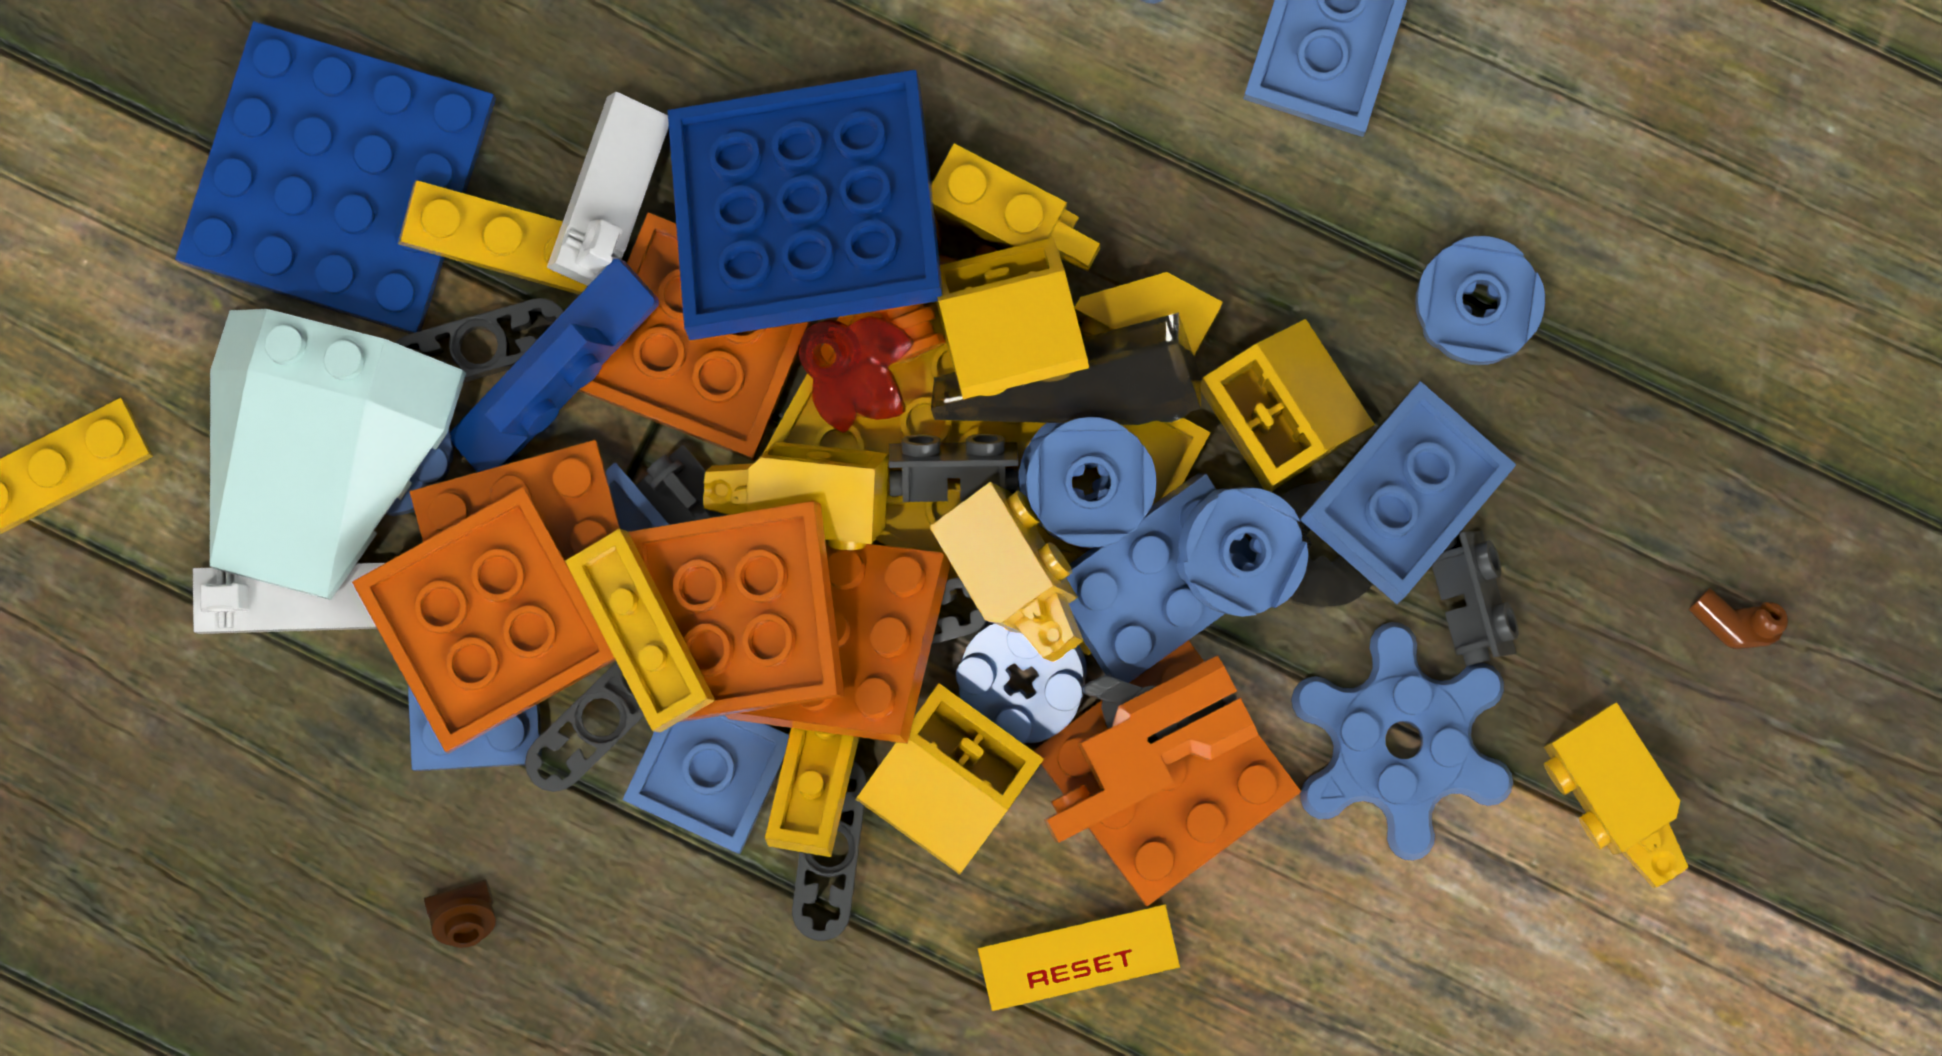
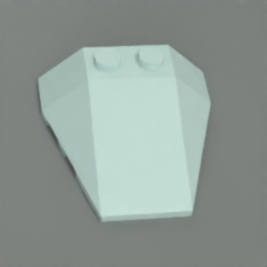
(314, 444)

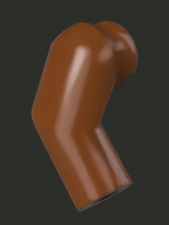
(1740, 627)

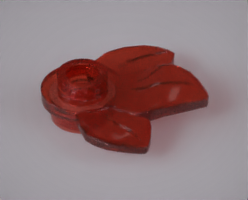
(860, 374)

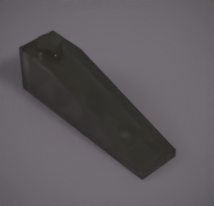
(1131, 378)

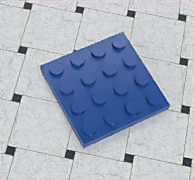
(320, 175)
(803, 205)

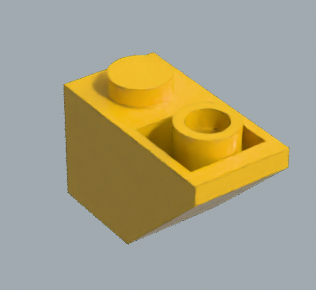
(1146, 301)

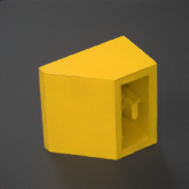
(1009, 319)
(1285, 404)
(950, 779)

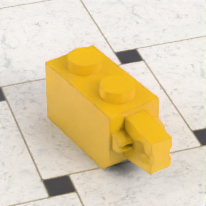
(1005, 208)
(844, 481)
(1011, 569)
(1620, 791)

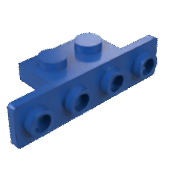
(554, 367)

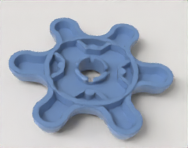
(1360, 759)

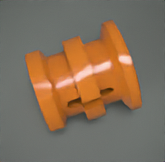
(917, 324)

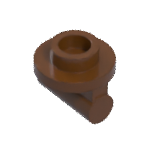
(462, 914)

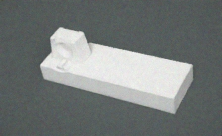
(609, 188)
(245, 605)

